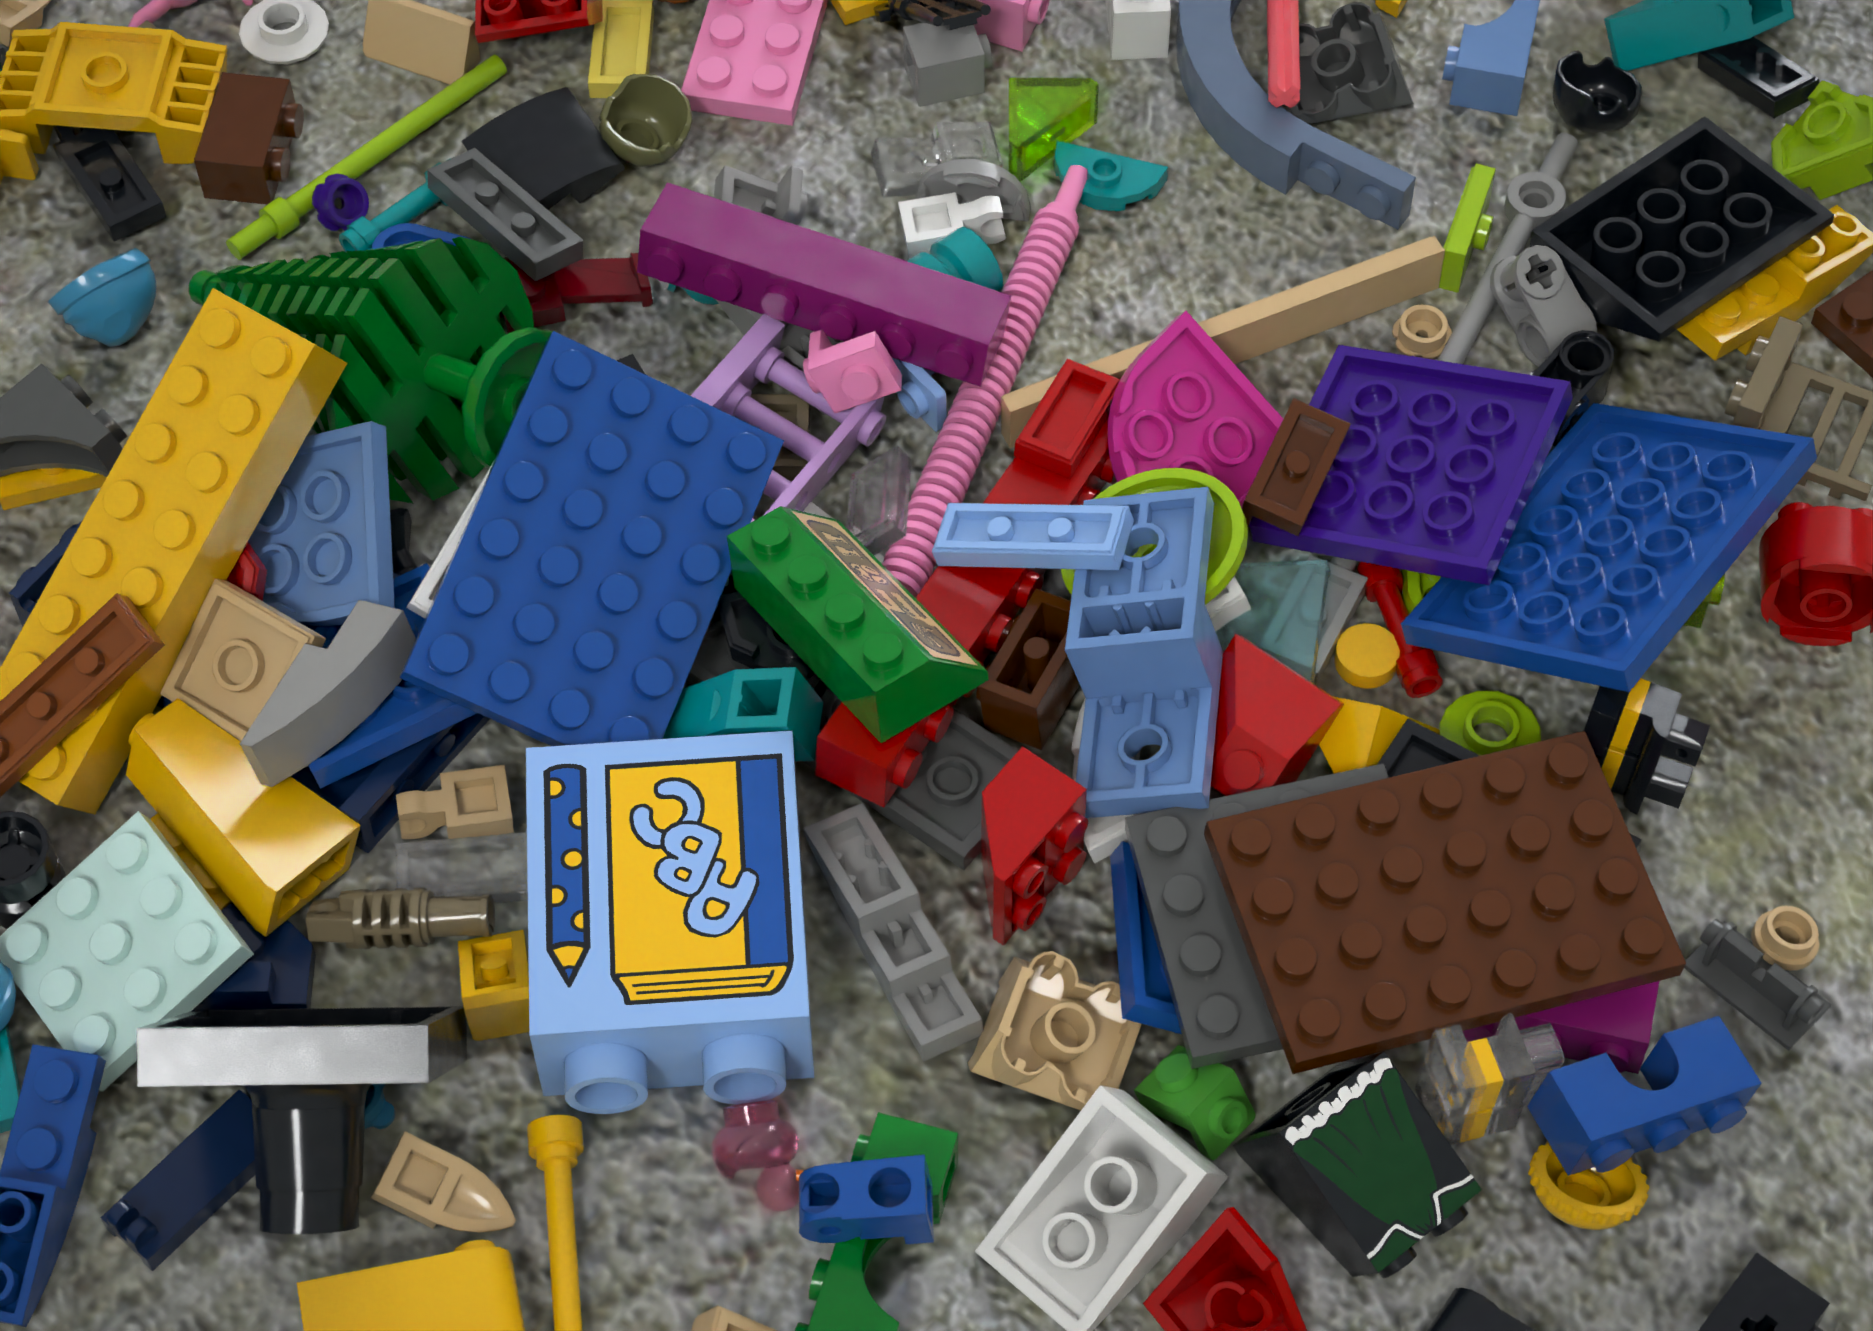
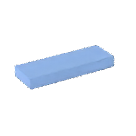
(1033, 536)

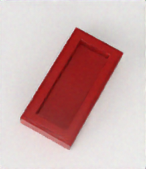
(1067, 419)

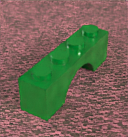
(840, 1282)

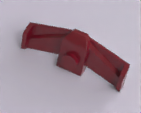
(583, 282)

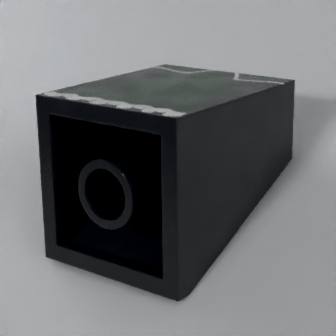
(1362, 1166)

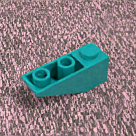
(1676, 28)
(751, 703)

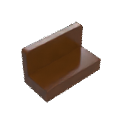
(1295, 467)

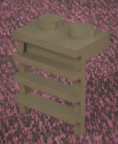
(1775, 397)

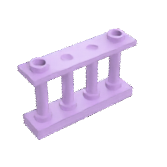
(759, 359)

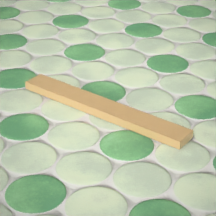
(1278, 318)

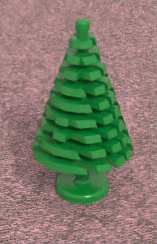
(416, 345)

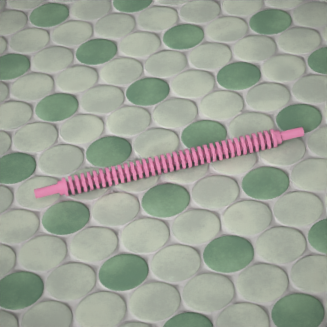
(978, 408)

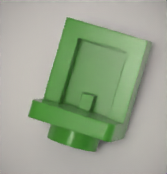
(1200, 1099)

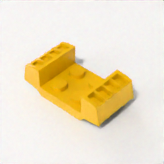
(111, 82)

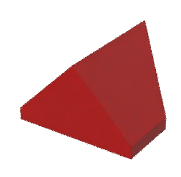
(1226, 1285)

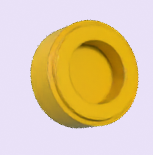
(1366, 655)

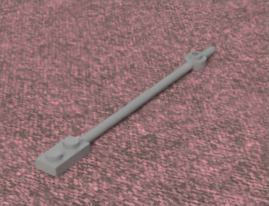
(1528, 203)

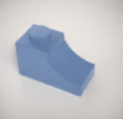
(1493, 61)

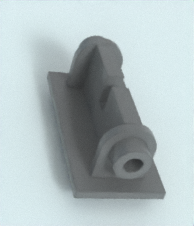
(1755, 988)

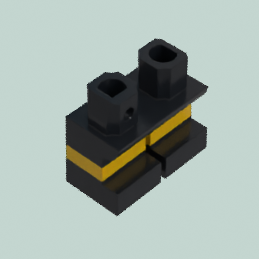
(1632, 733)

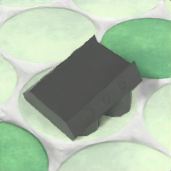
(1348, 67)

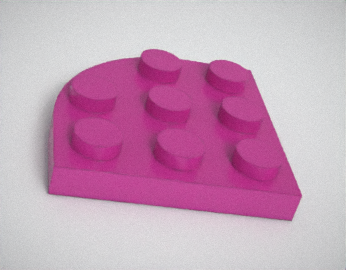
(1189, 411)

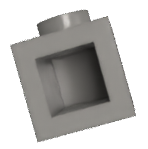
(945, 62)

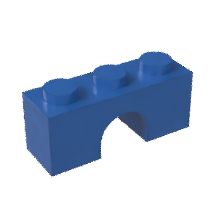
(1602, 1119)

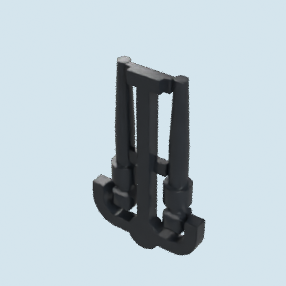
(934, 11)

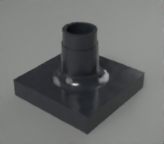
(306, 1090)

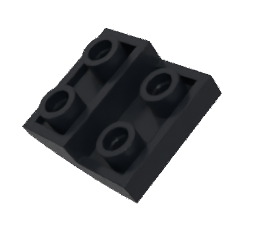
(548, 148)

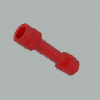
(1415, 666)

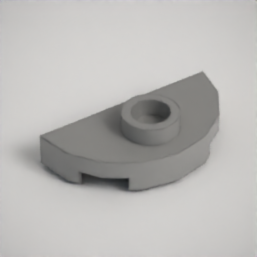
(974, 180)

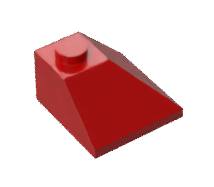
(1265, 720)

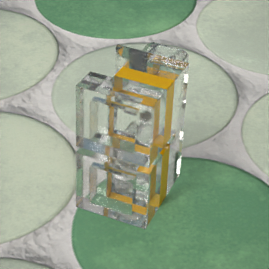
(1484, 1082)

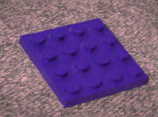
(1428, 464)

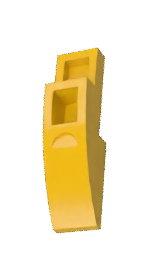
(1783, 289)

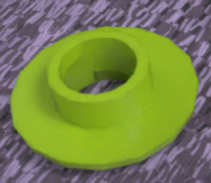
(1493, 708)

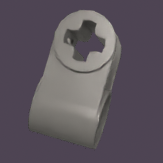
(1544, 307)

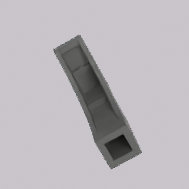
(50, 427)

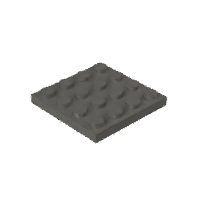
(1195, 928)

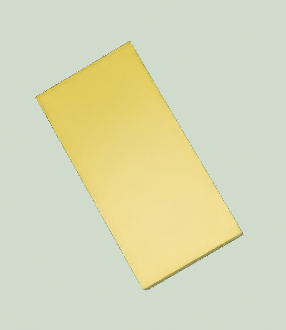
(620, 45)

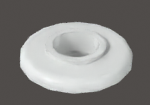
(284, 45)

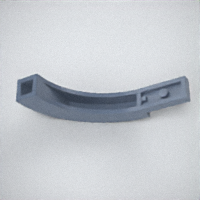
(1271, 139)

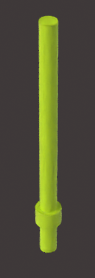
(283, 214)

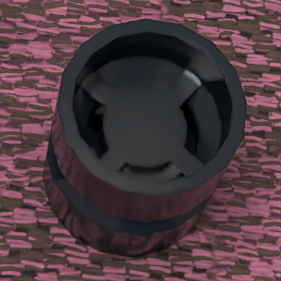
(26, 865)

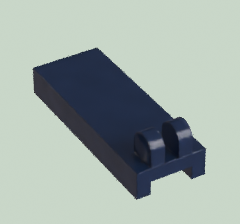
(187, 1184)

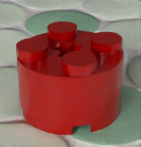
(1818, 573)

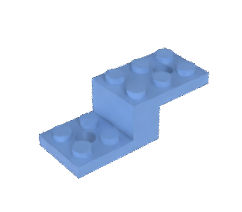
(1148, 661)

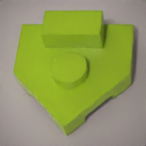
(1828, 143)

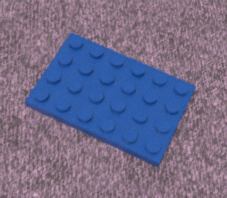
(1616, 545)
(592, 554)

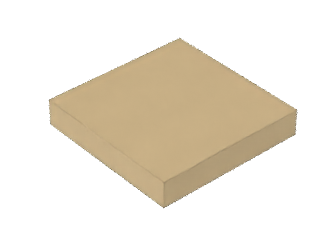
(235, 657)

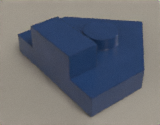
(273, 977)

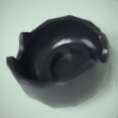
(1595, 95)

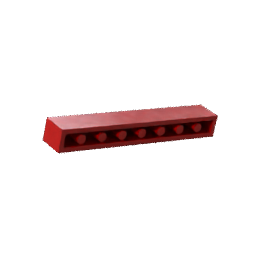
(978, 612)

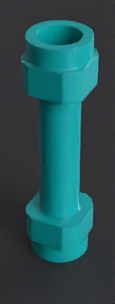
(363, 232)

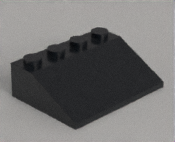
(1679, 231)

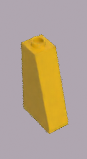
(255, 840)

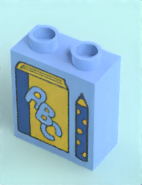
(666, 919)

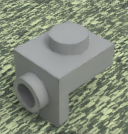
(773, 199)

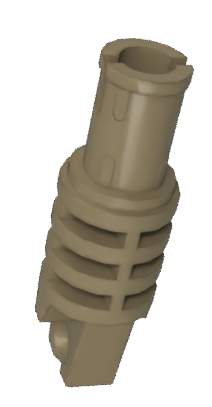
(398, 918)

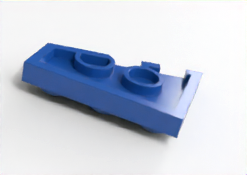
(1141, 973)

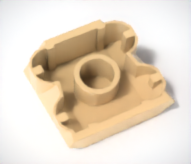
(1054, 1032)

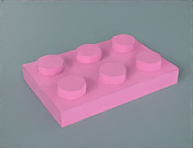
(753, 58)

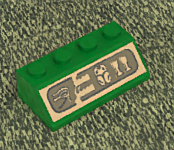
(850, 620)

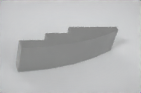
(893, 931)

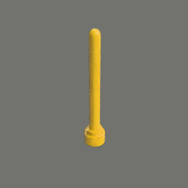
(555, 1145)

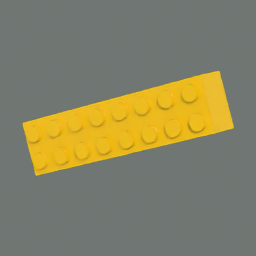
(173, 519)

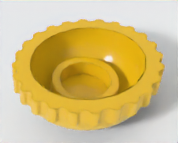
(1588, 1197)

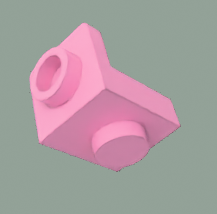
(850, 370)

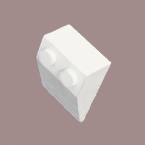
(1100, 1210)

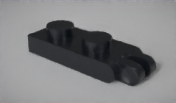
(108, 180)

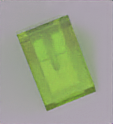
(1045, 113)

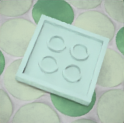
(121, 946)

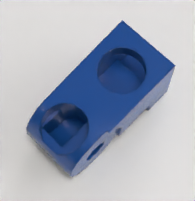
(867, 1201)

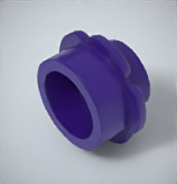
(352, 197)

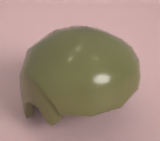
(646, 119)

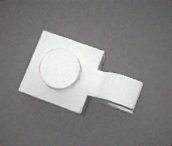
(936, 216)

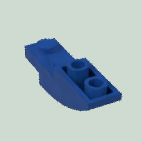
(44, 1172)

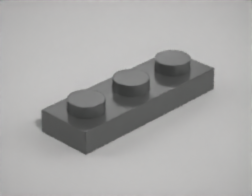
(505, 214)

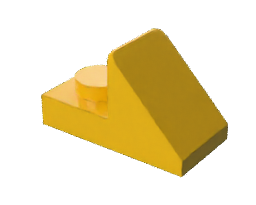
(495, 984)

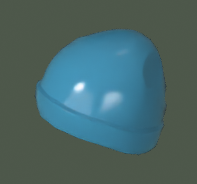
(109, 299)

